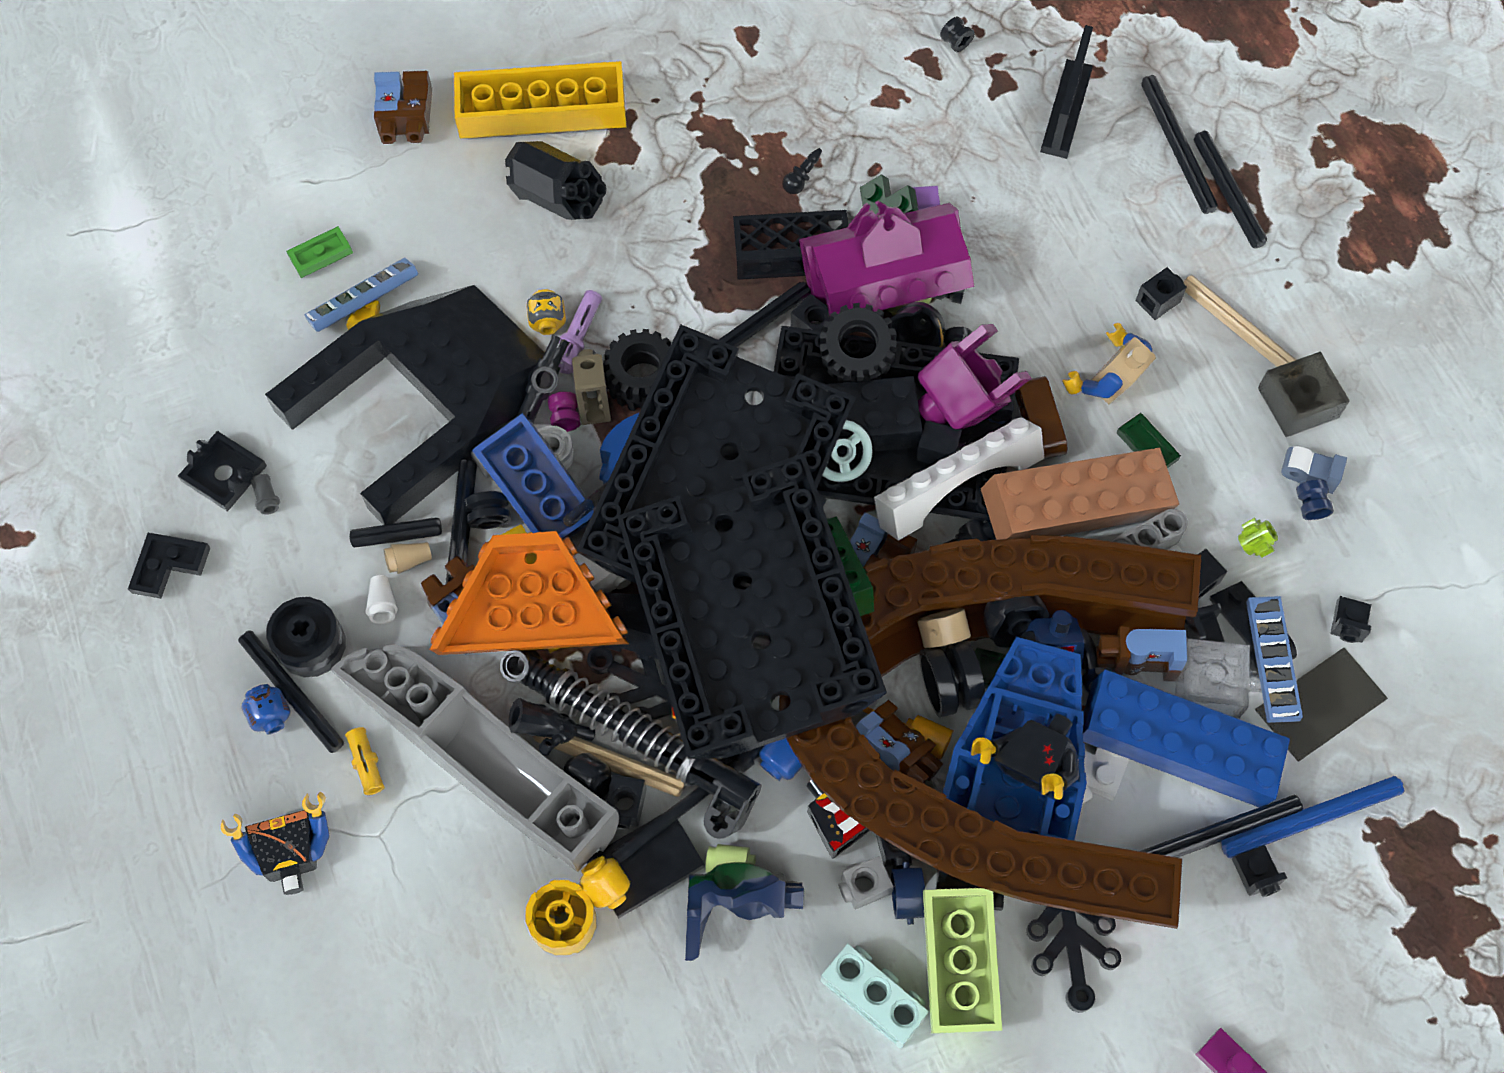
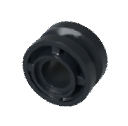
(487, 510)

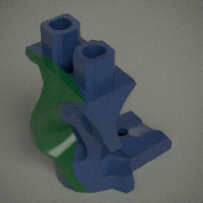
(741, 888)

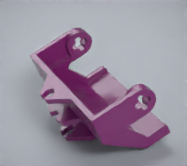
(888, 258)

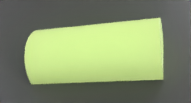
(962, 960)

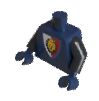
(1064, 633)

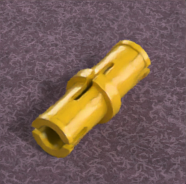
(359, 742)

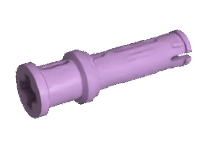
(589, 305)

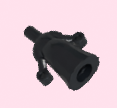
(545, 722)

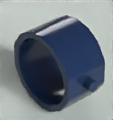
(908, 893)

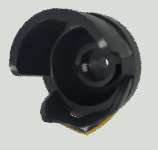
(913, 329)

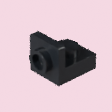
(1351, 620)
(1258, 872)

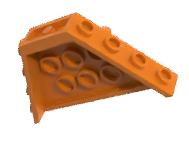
(526, 604)

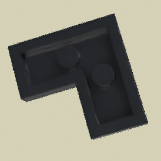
(160, 557)

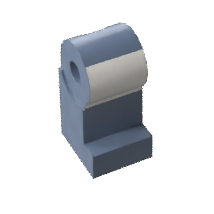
(1304, 465)

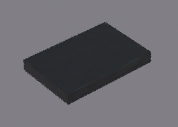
(655, 865)

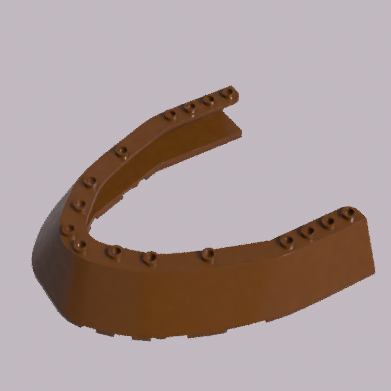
(1100, 587)

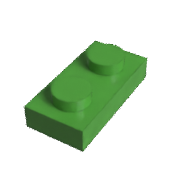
(319, 252)

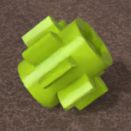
(1258, 537)

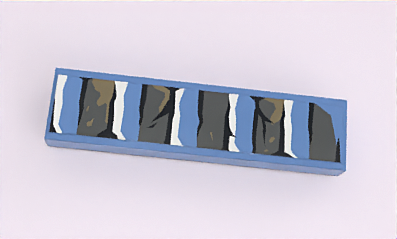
(361, 294)
(1274, 659)

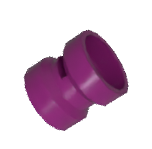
(563, 409)

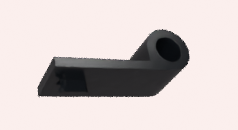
(1235, 612)

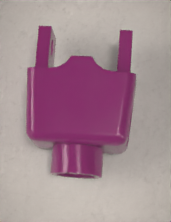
(965, 385)

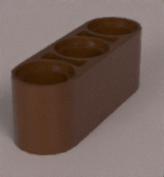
(1039, 407)

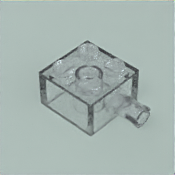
(1218, 677)

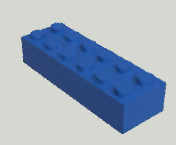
(1184, 739)

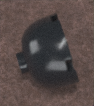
(1011, 618)

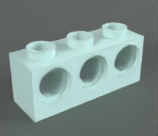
(876, 1013)

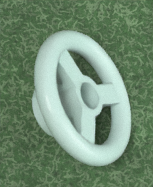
(847, 475)

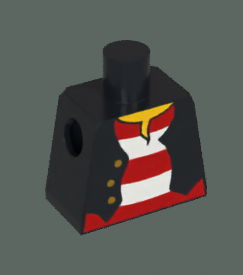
(833, 825)

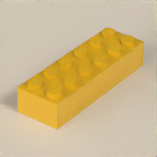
(539, 99)

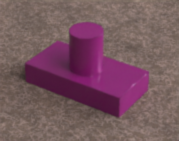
(1226, 1056)

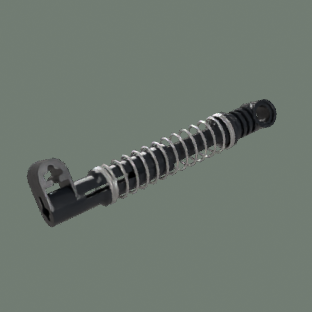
(642, 735)

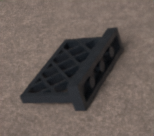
(1068, 101)
(778, 262)

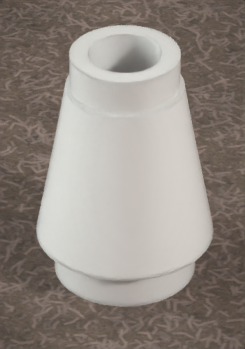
(380, 602)

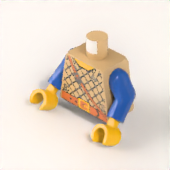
(1119, 371)

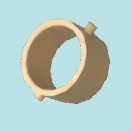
(943, 628)

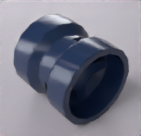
(1314, 499)

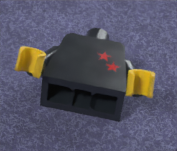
(1035, 755)

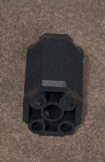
(554, 180)

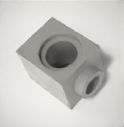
(876, 873)

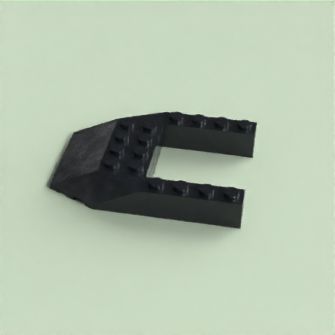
(454, 353)

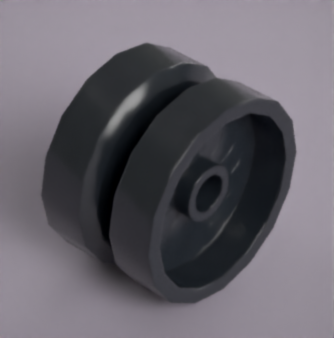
(306, 636)
(952, 677)

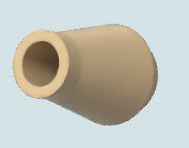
(405, 556)

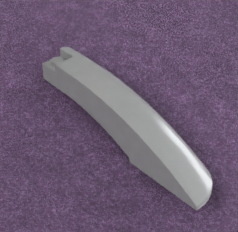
(481, 752)

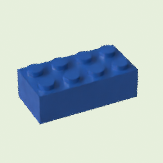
(532, 477)

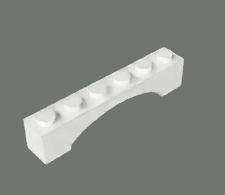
(909, 502)

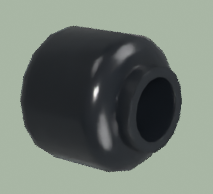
(590, 773)

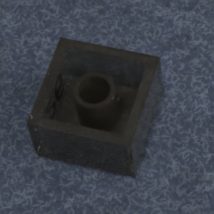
(1303, 394)

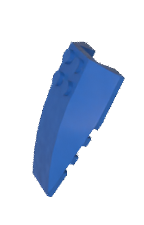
(1029, 685)

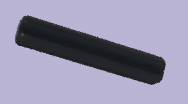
(395, 532)

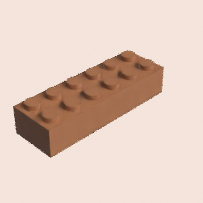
(1079, 495)

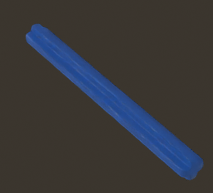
(1313, 816)

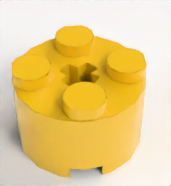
(549, 902)

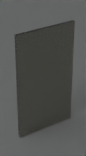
(1330, 701)

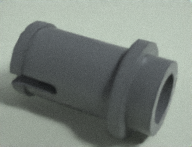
(266, 501)

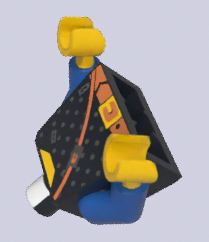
(283, 845)

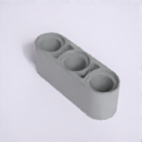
(1156, 532)

